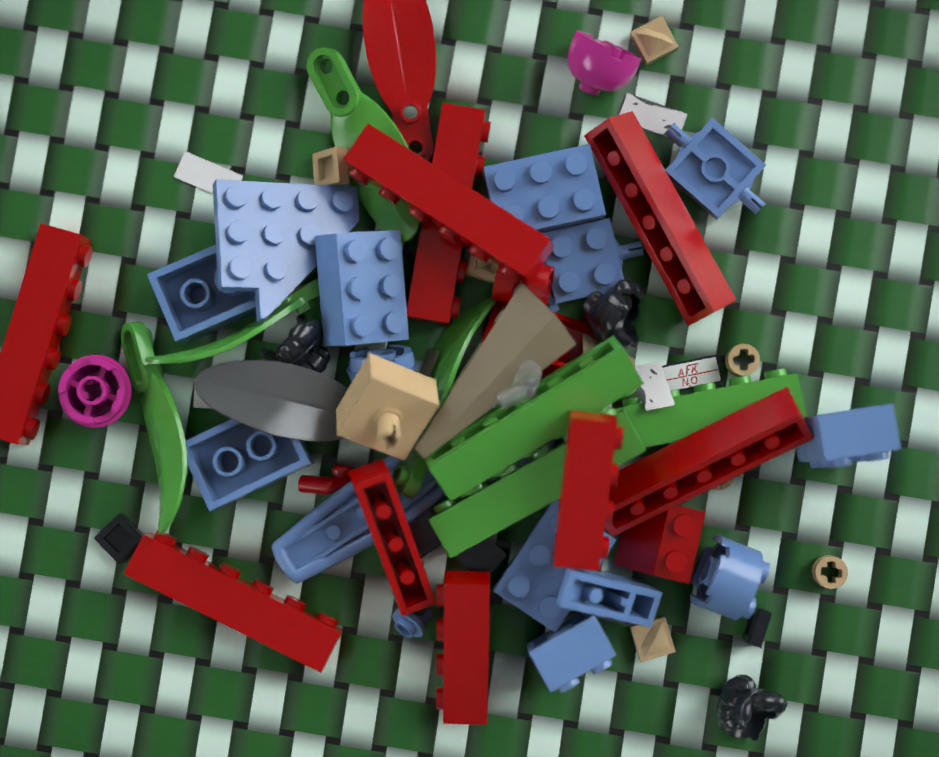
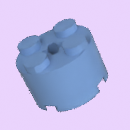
(729, 578)

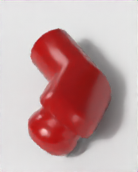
(324, 484)

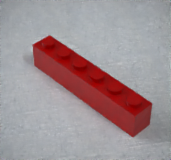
(448, 204)
(659, 217)
(437, 259)
(37, 329)
(707, 459)
(234, 601)

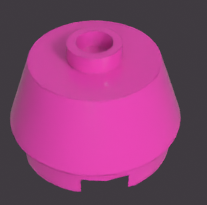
(94, 391)

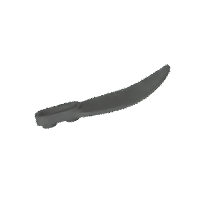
(274, 398)

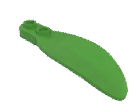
(347, 125)
(300, 301)
(161, 420)
(410, 473)

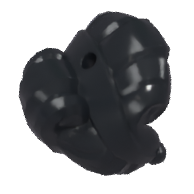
(614, 312)
(302, 346)
(744, 708)

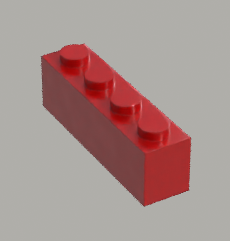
(585, 490)
(392, 537)
(465, 647)

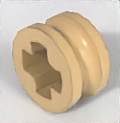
(749, 368)
(836, 563)

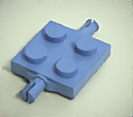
(714, 168)
(587, 259)

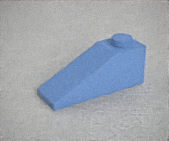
(609, 596)

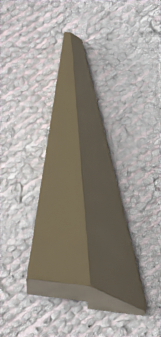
(520, 334)

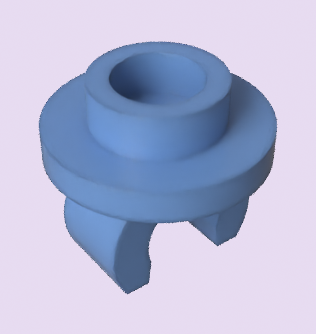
(411, 624)

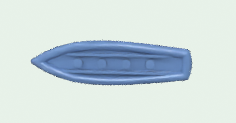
(339, 529)

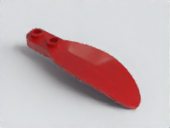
(403, 62)

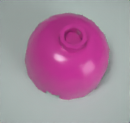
(600, 64)

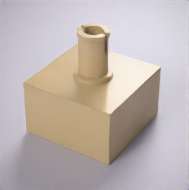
(386, 407)

